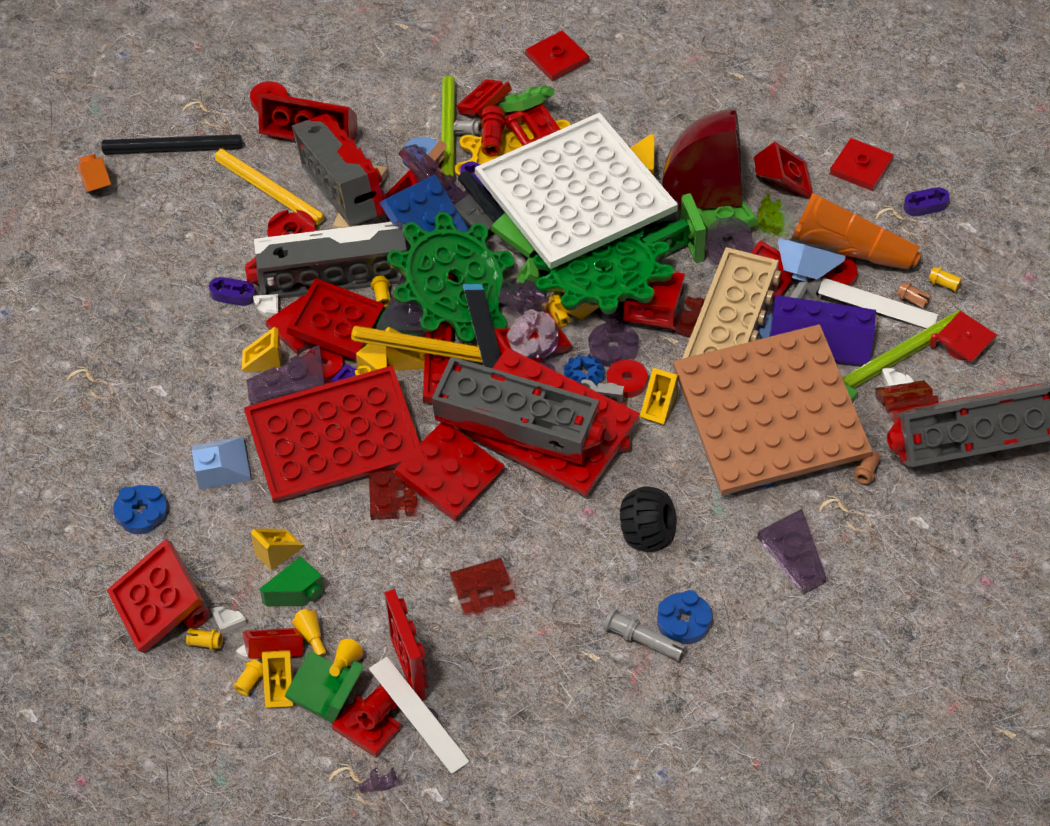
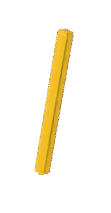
(267, 185)
(416, 343)

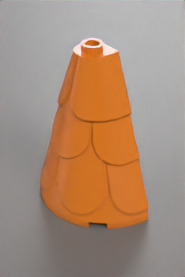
(847, 234)

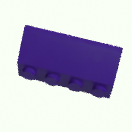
(846, 328)

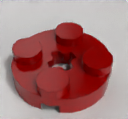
(284, 220)

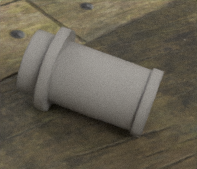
(468, 127)

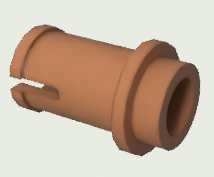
(913, 295)
(865, 472)

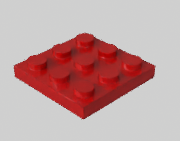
(329, 317)
(449, 470)
(155, 596)
(409, 652)

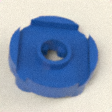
(136, 496)
(689, 604)

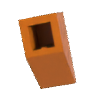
(93, 172)

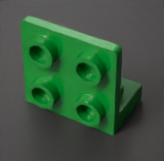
(672, 233)
(319, 690)

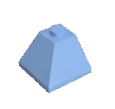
(806, 260)
(220, 463)

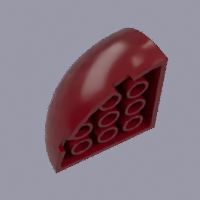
(707, 162)

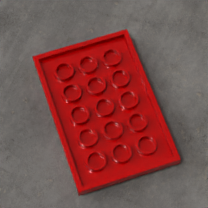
(332, 433)
(580, 478)

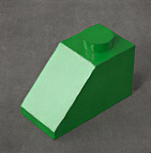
(293, 586)

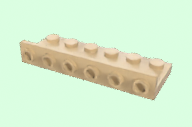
(734, 302)

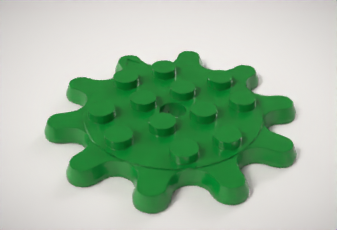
(444, 252)
(627, 273)

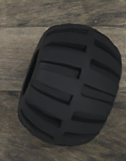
(648, 519)

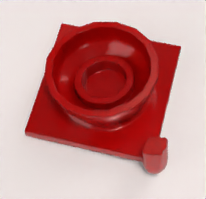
(963, 337)

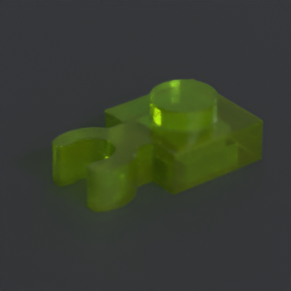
(769, 217)

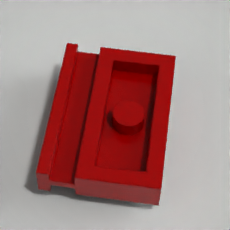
(484, 95)
(372, 740)

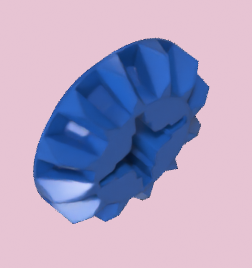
(593, 365)

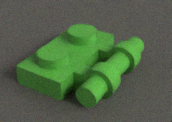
(528, 98)

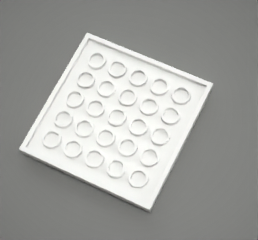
(575, 190)

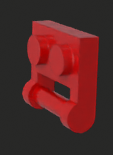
(536, 119)

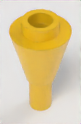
(308, 625)
(346, 653)

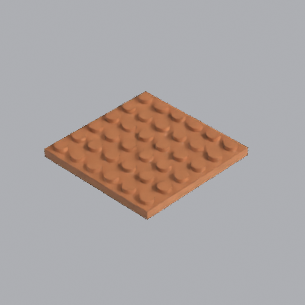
(771, 409)

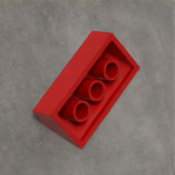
(280, 112)

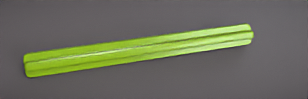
(447, 124)
(895, 354)

